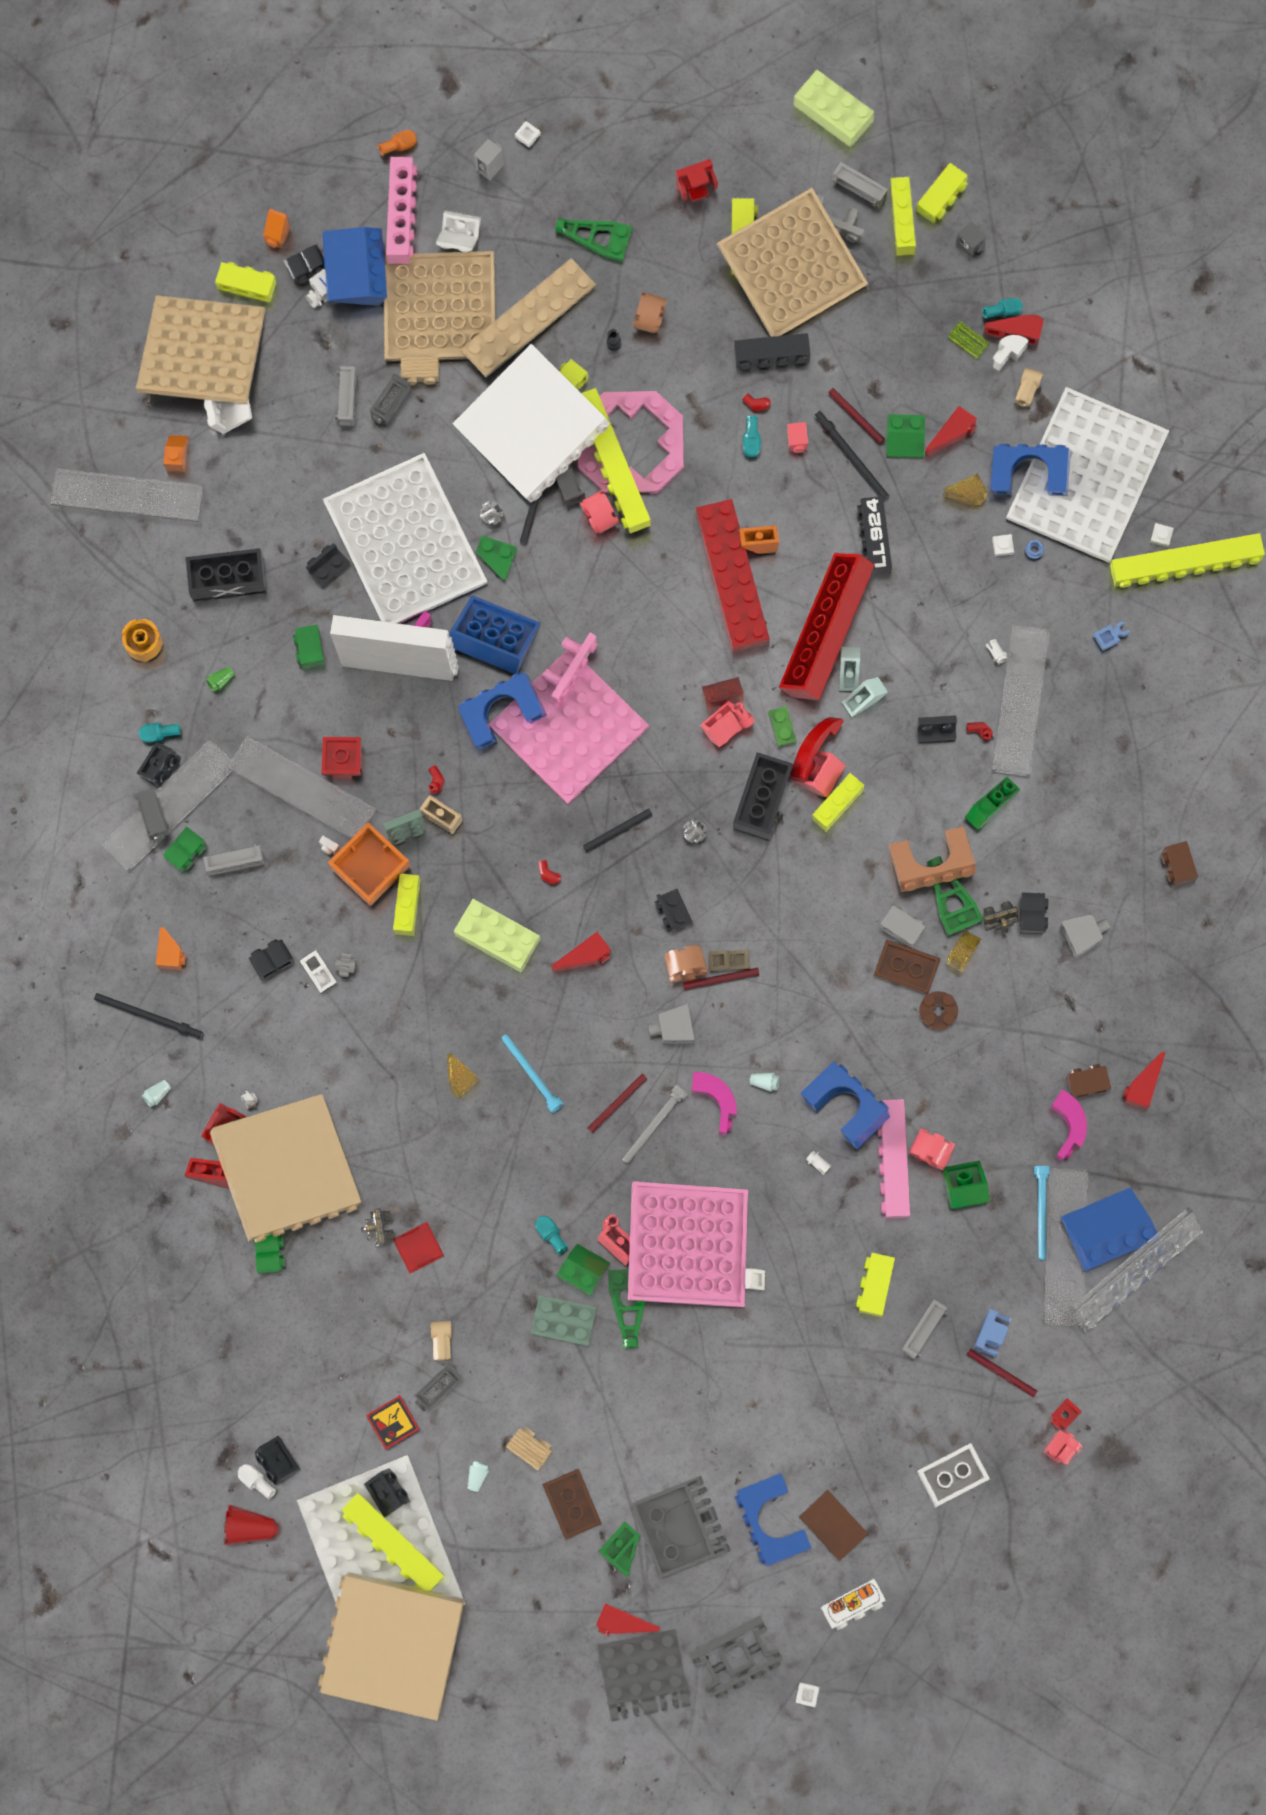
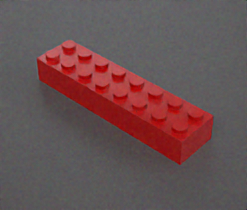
(732, 576)
(826, 626)

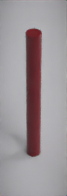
(857, 416)
(721, 978)
(616, 1103)
(1001, 1372)

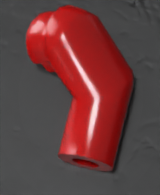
(756, 404)
(981, 728)
(437, 781)
(547, 875)

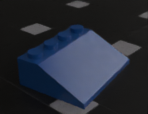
(355, 266)
(493, 634)
(1108, 1228)

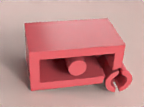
(726, 723)
(615, 1239)
(1062, 1447)

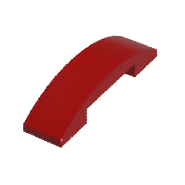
(803, 762)

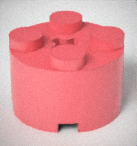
(600, 511)
(932, 1149)

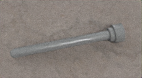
(677, 1095)

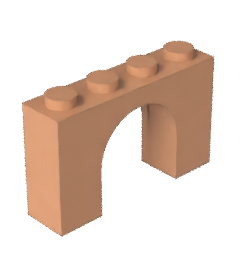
(913, 875)

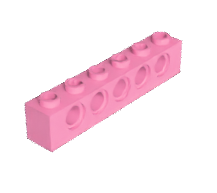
(400, 168)

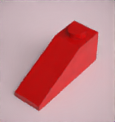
(1026, 326)
(954, 430)
(586, 954)
(1142, 1087)
(206, 1171)
(619, 1622)

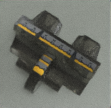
(1001, 919)
(376, 1229)

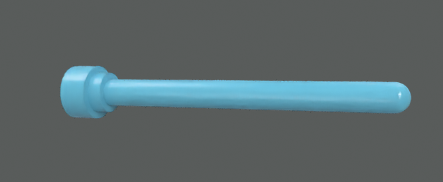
(553, 1102)
(1042, 1174)

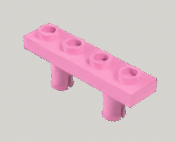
(570, 677)

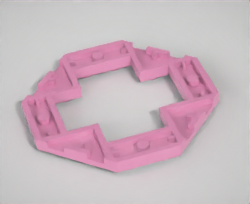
(670, 441)

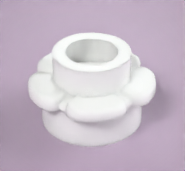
(314, 298)
(249, 1100)

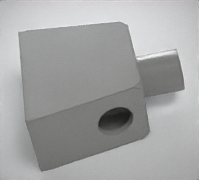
(1083, 933)
(674, 1026)

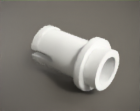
(996, 651)
(818, 1162)

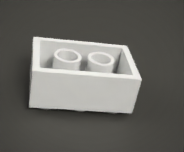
(953, 1475)

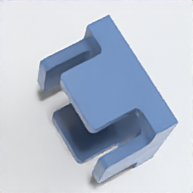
(992, 1333)

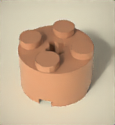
(648, 312)
(685, 964)

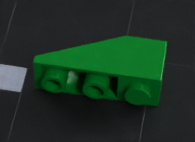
(992, 803)

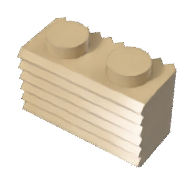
(420, 369)
(441, 814)
(529, 1449)

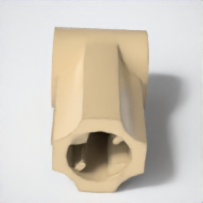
(1029, 383)
(441, 1334)

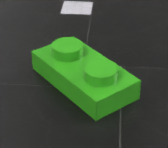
(782, 726)

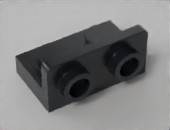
(327, 565)
(936, 728)
(159, 764)
(674, 910)
(276, 1460)
(387, 1492)

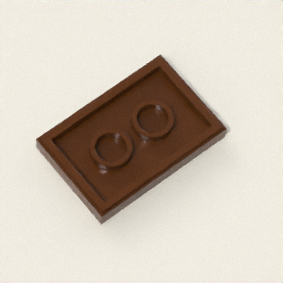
(907, 967)
(572, 1504)
(833, 1525)

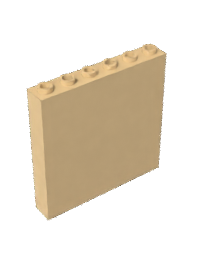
(285, 1168)
(391, 1645)

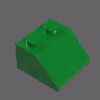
(905, 436)
(966, 1184)
(583, 1269)

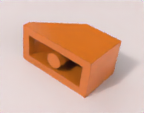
(276, 229)
(175, 453)
(760, 539)
(168, 952)

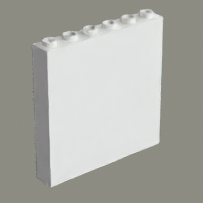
(531, 423)
(394, 648)

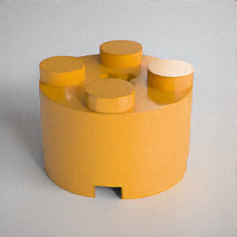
(143, 630)

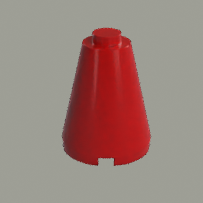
(247, 1526)

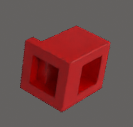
(1069, 1407)

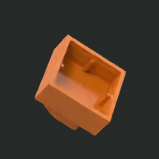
(369, 863)

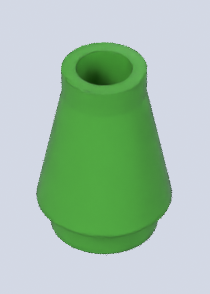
(219, 679)

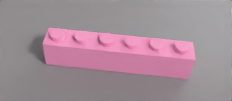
(894, 1162)

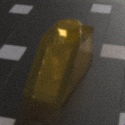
(967, 491)
(963, 951)
(460, 1077)

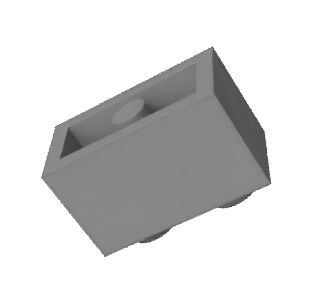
(489, 159)
(902, 926)

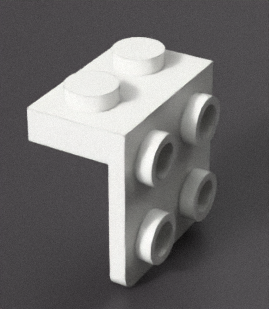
(459, 231)
(226, 415)

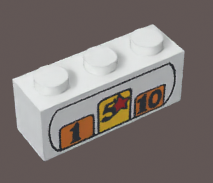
(853, 1605)

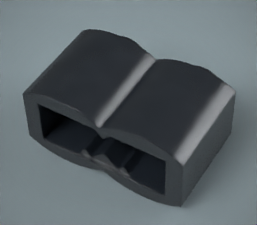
(305, 264)
(1033, 912)
(271, 959)

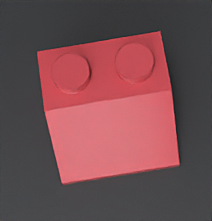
(824, 775)

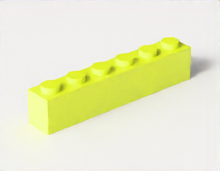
(392, 1542)

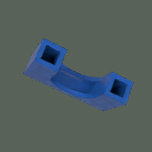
(1007, 458)
(476, 710)
(836, 1081)
(752, 1499)

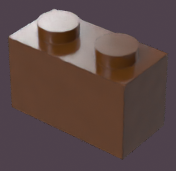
(1179, 863)
(1089, 1081)

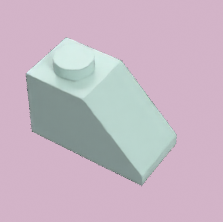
(849, 668)
(864, 696)

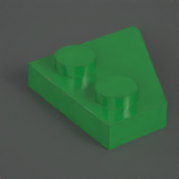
(496, 555)
(621, 1548)

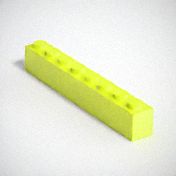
(618, 473)
(1187, 560)

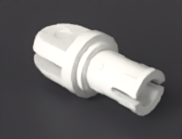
(255, 1480)

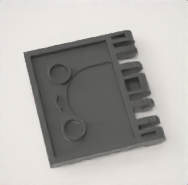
(677, 1529)
(642, 1670)

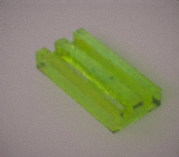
(953, 336)

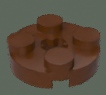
(947, 1017)

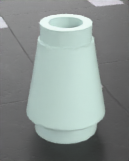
(766, 1081)
(154, 1094)
(477, 1475)

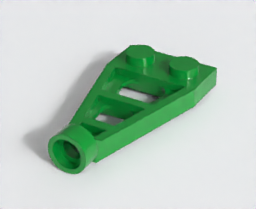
(618, 241)
(962, 918)
(618, 1281)

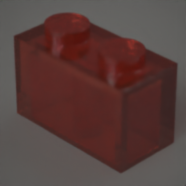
(719, 693)

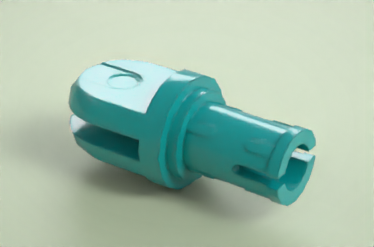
(1005, 308)
(751, 438)
(156, 731)
(550, 1233)

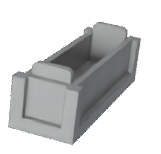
(860, 184)
(347, 396)
(233, 860)
(924, 1329)

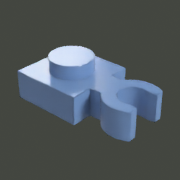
(1108, 636)

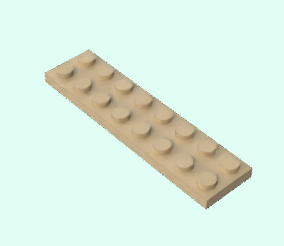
(528, 317)

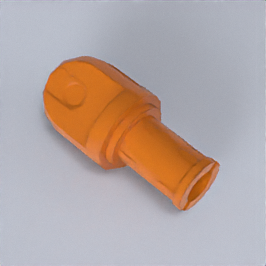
(400, 142)

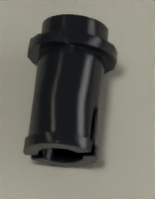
(613, 339)

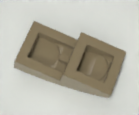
(729, 960)

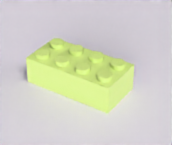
(833, 108)
(497, 935)

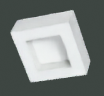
(527, 134)
(1161, 535)
(1003, 545)
(329, 846)
(755, 1279)
(807, 1694)

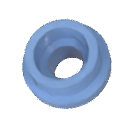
(1037, 544)

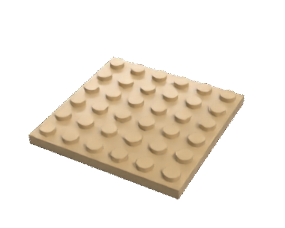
(792, 263)
(438, 303)
(201, 349)

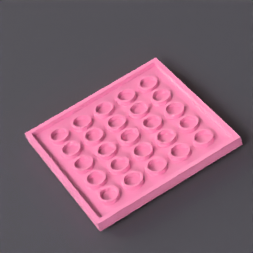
(577, 734)
(687, 1244)

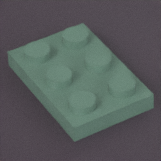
(405, 826)
(563, 1320)

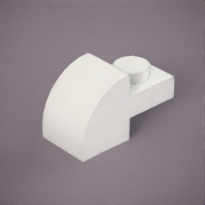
(1008, 347)
(318, 971)

